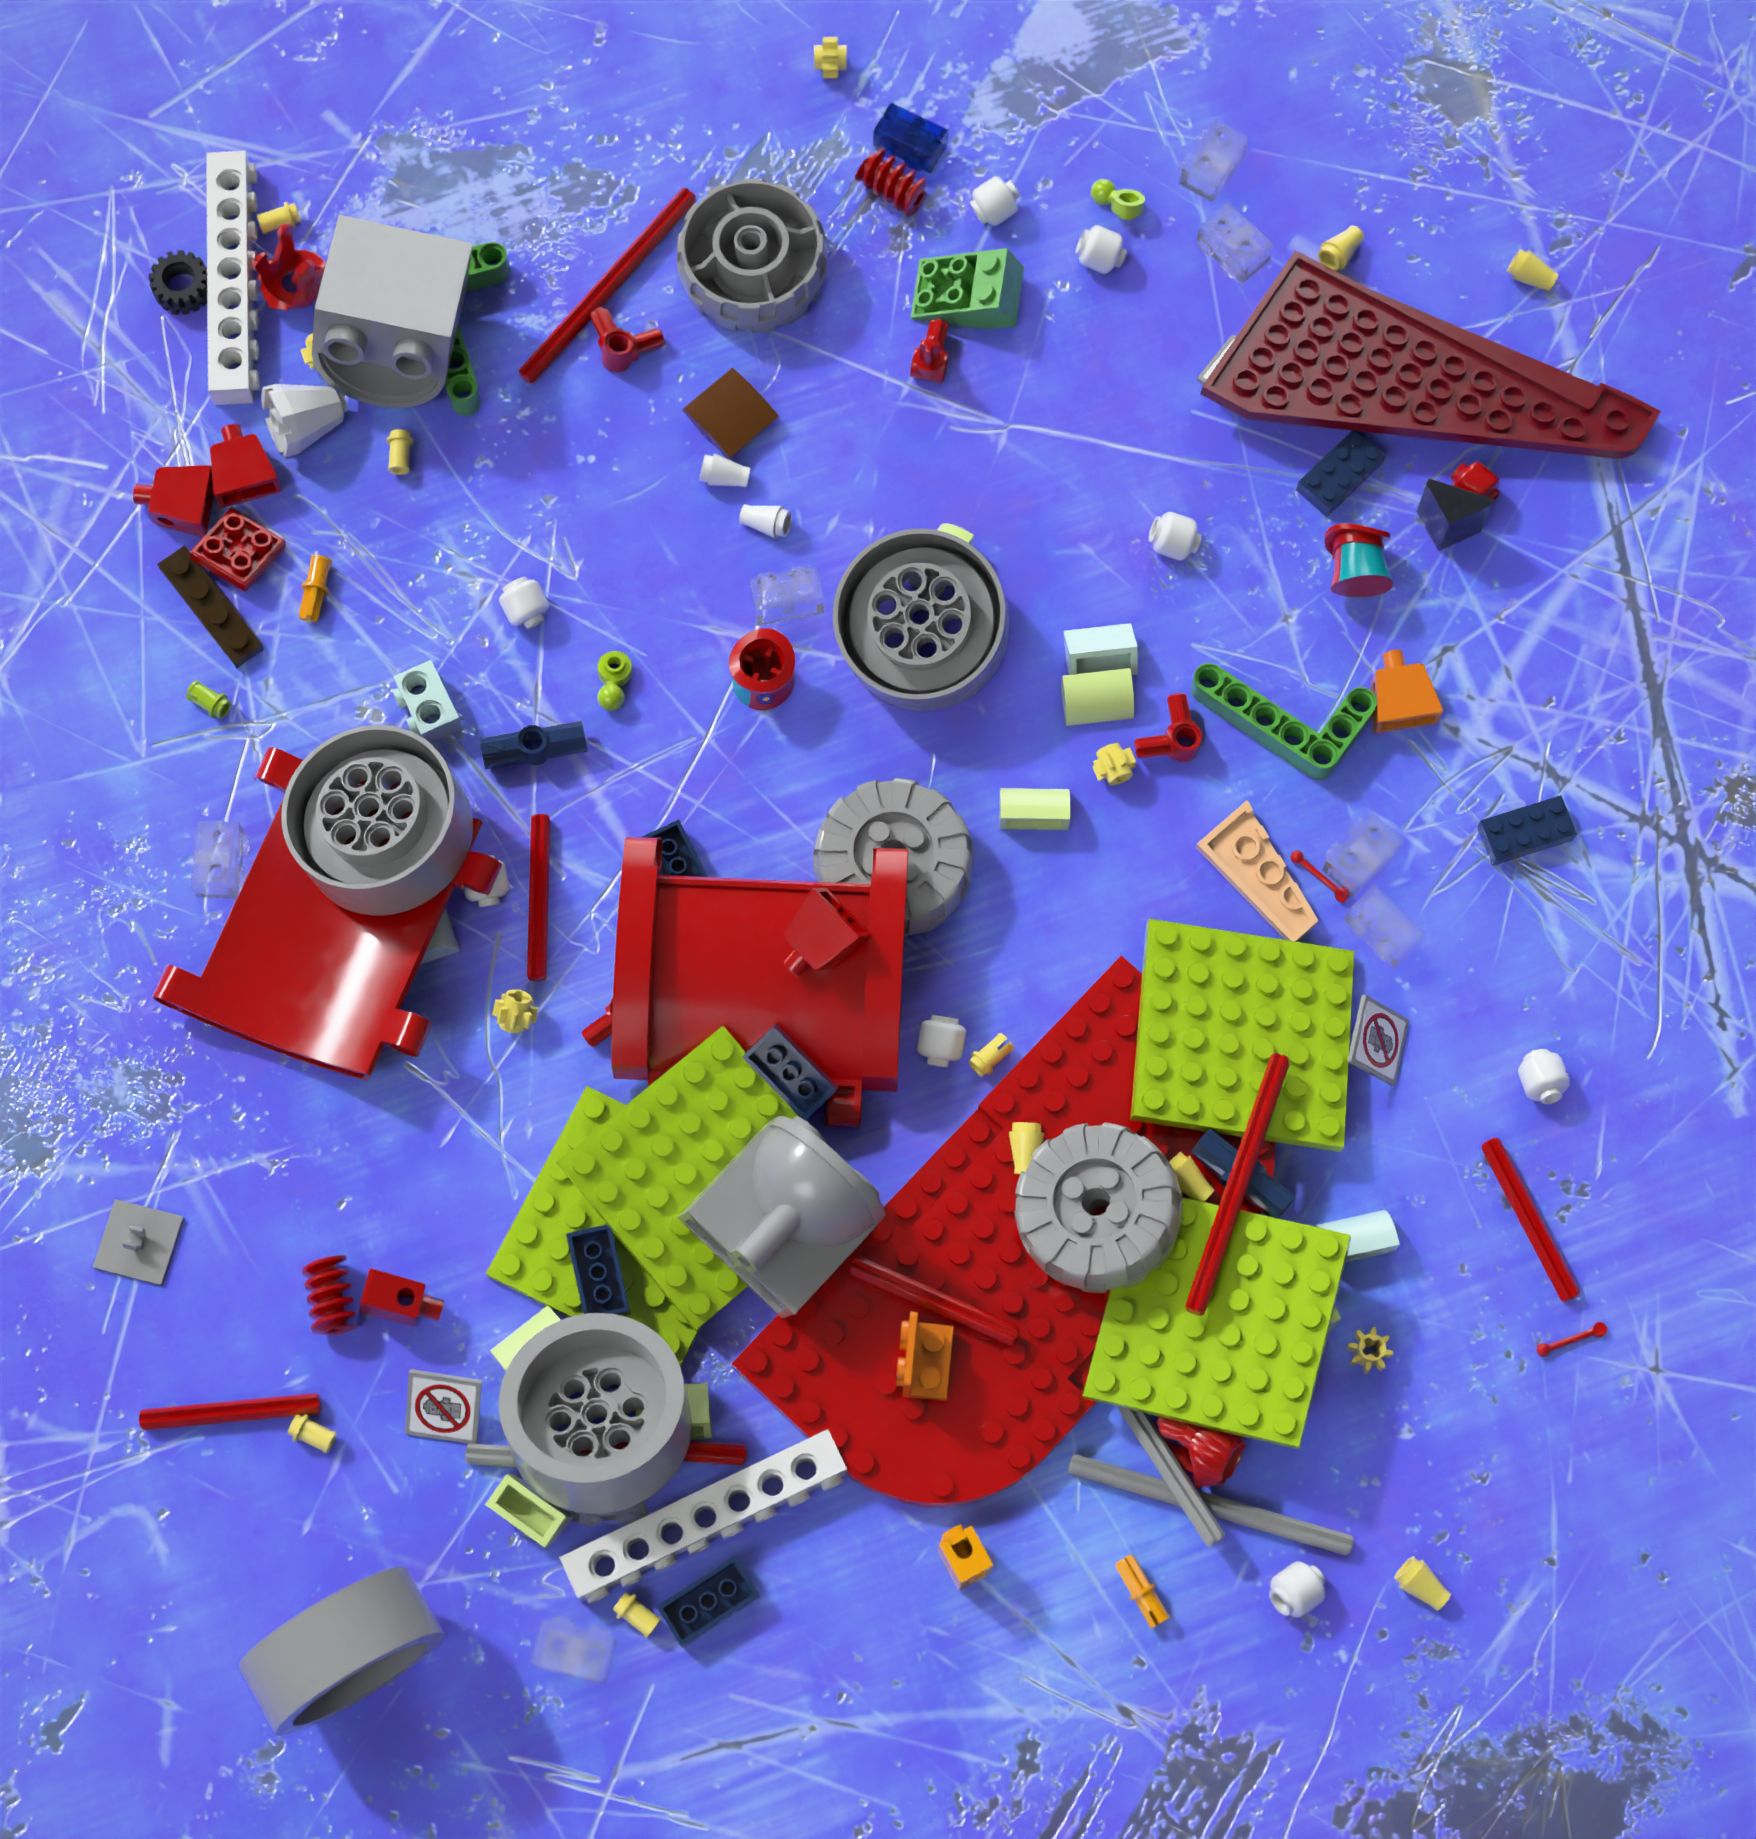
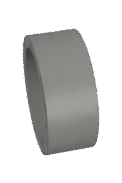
(962, 659)
(421, 850)
(588, 1357)
(340, 1650)

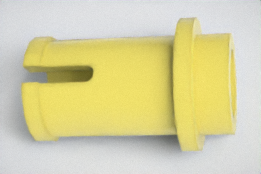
(273, 219)
(399, 451)
(989, 1056)
(311, 1433)
(636, 1614)

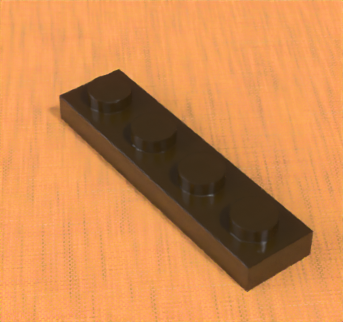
(210, 607)

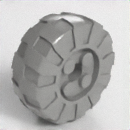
(752, 255)
(899, 817)
(1093, 1170)

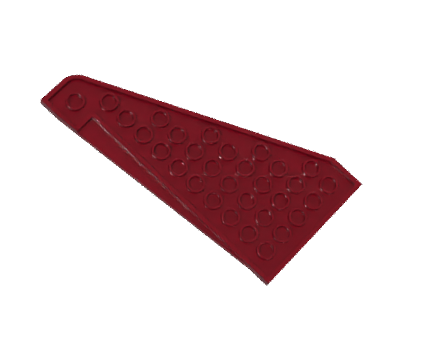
(1367, 363)

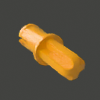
(314, 588)
(1142, 1591)

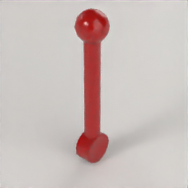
(1341, 893)
(1598, 1329)

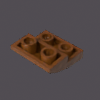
(730, 412)

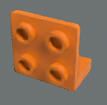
(927, 1359)

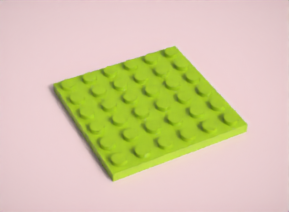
(1216, 1015)
(663, 1154)
(536, 1248)
(1253, 1352)

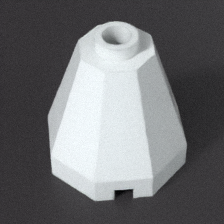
(301, 414)

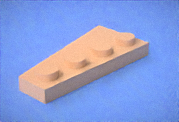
(1251, 865)

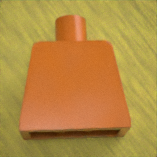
(1403, 695)

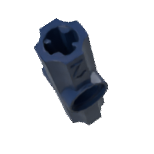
(511, 750)
(1262, 1190)

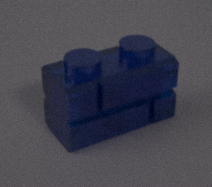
(910, 138)

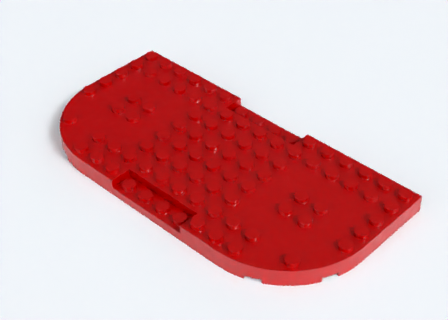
(960, 1235)

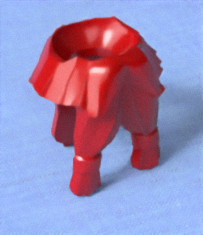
(307, 276)
(1205, 1451)

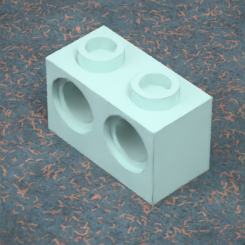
(431, 701)

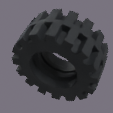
(171, 267)

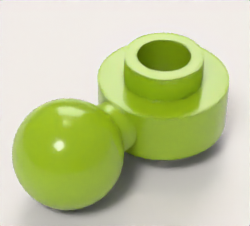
(1125, 202)
(611, 695)

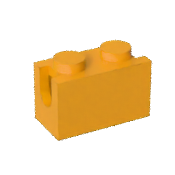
(964, 1556)

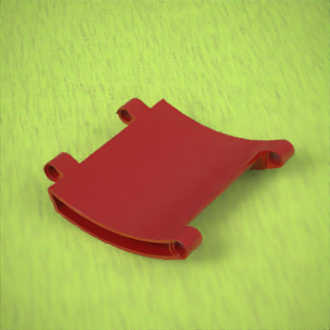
(714, 957)
(309, 972)

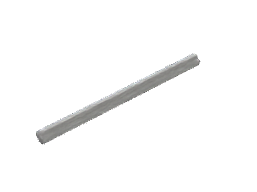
(1218, 1506)

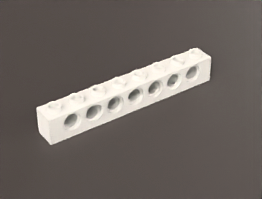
(223, 172)
(582, 1561)

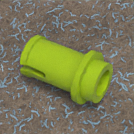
(214, 703)

